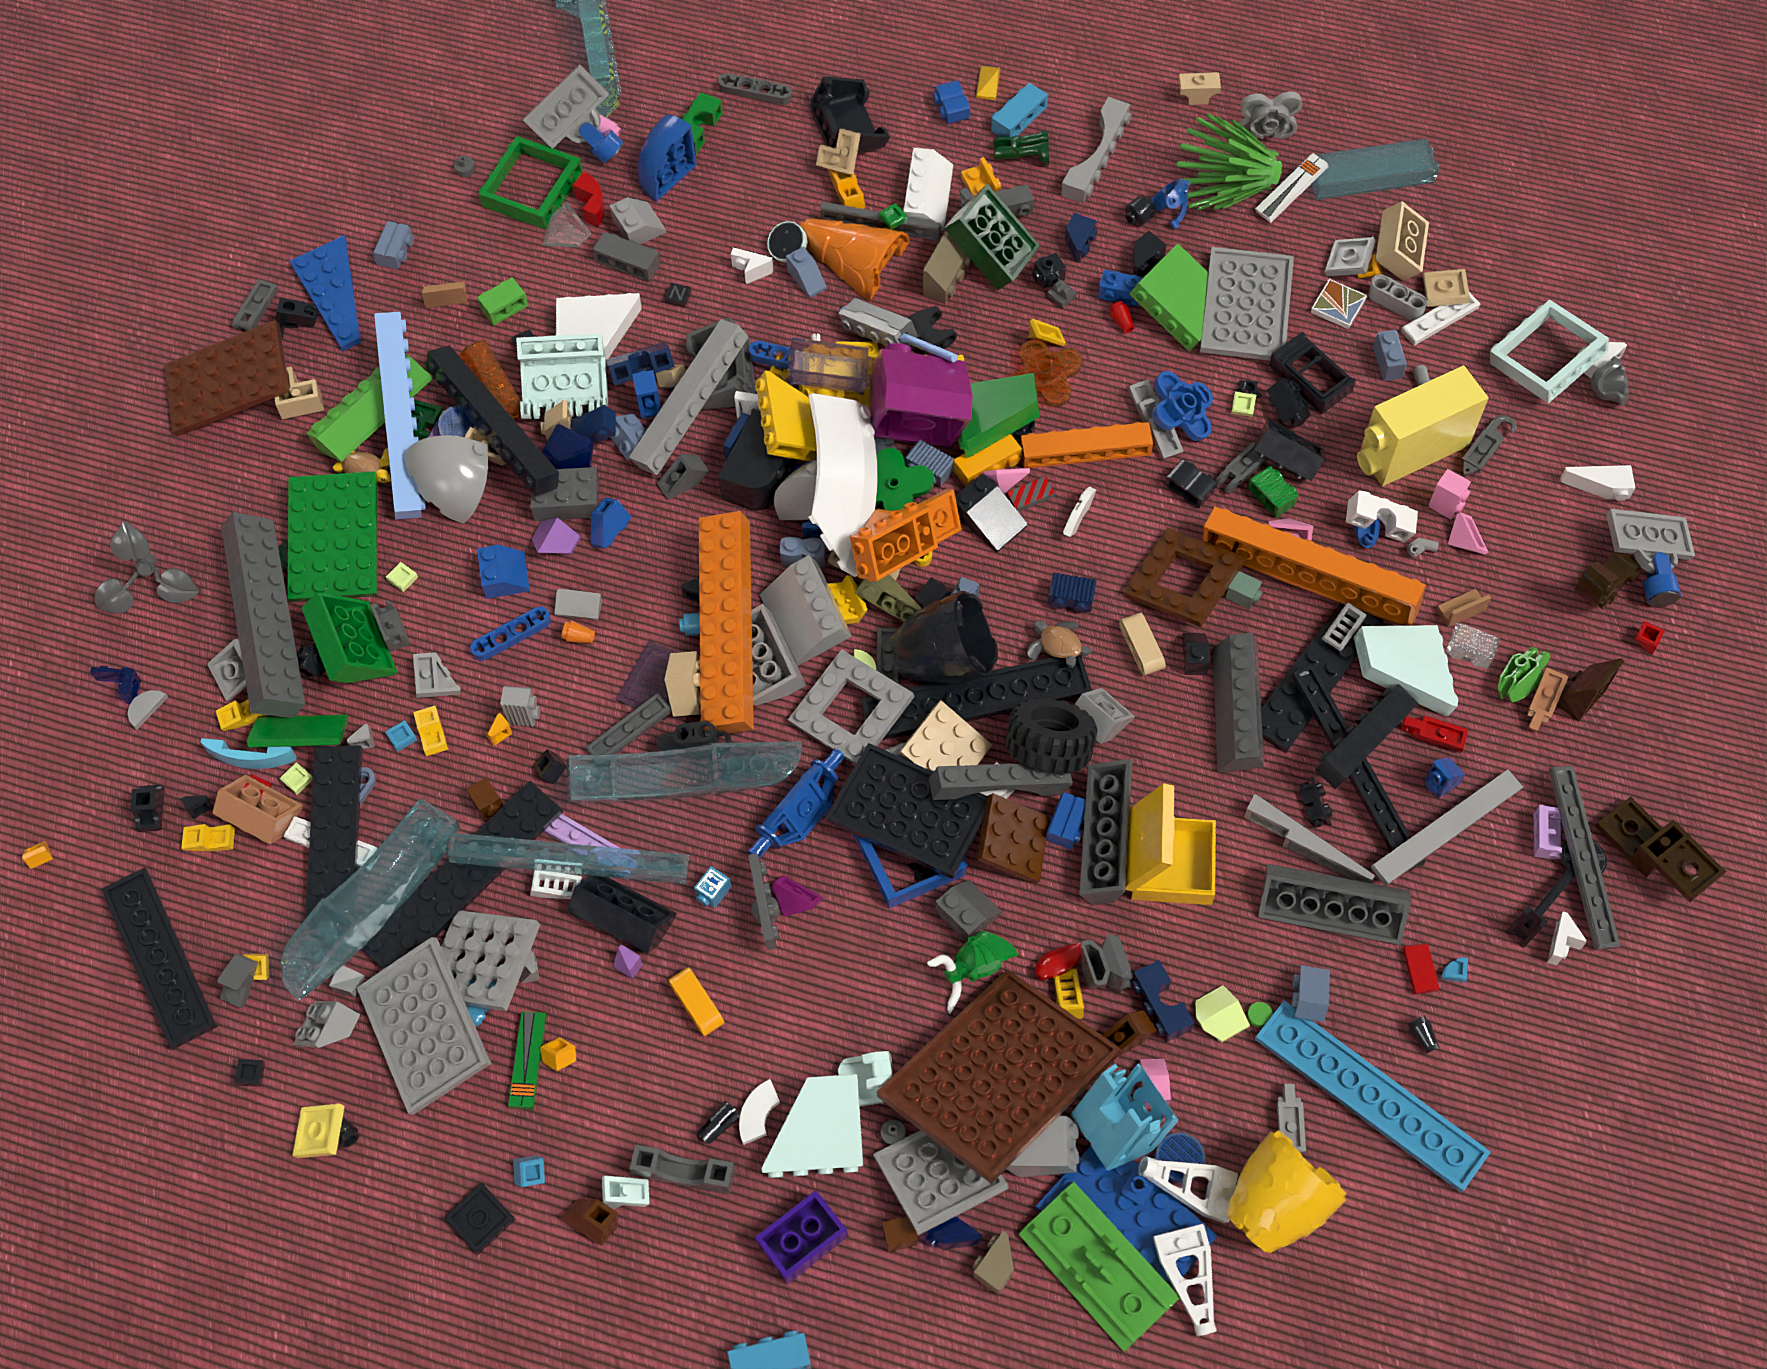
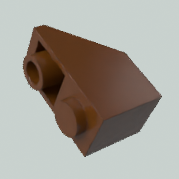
(592, 1219)

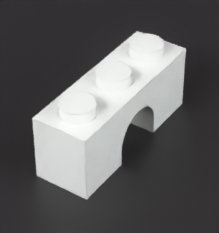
(1398, 519)

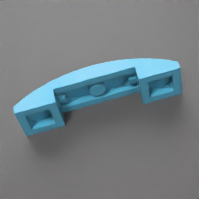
(252, 760)

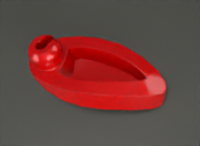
(1058, 961)

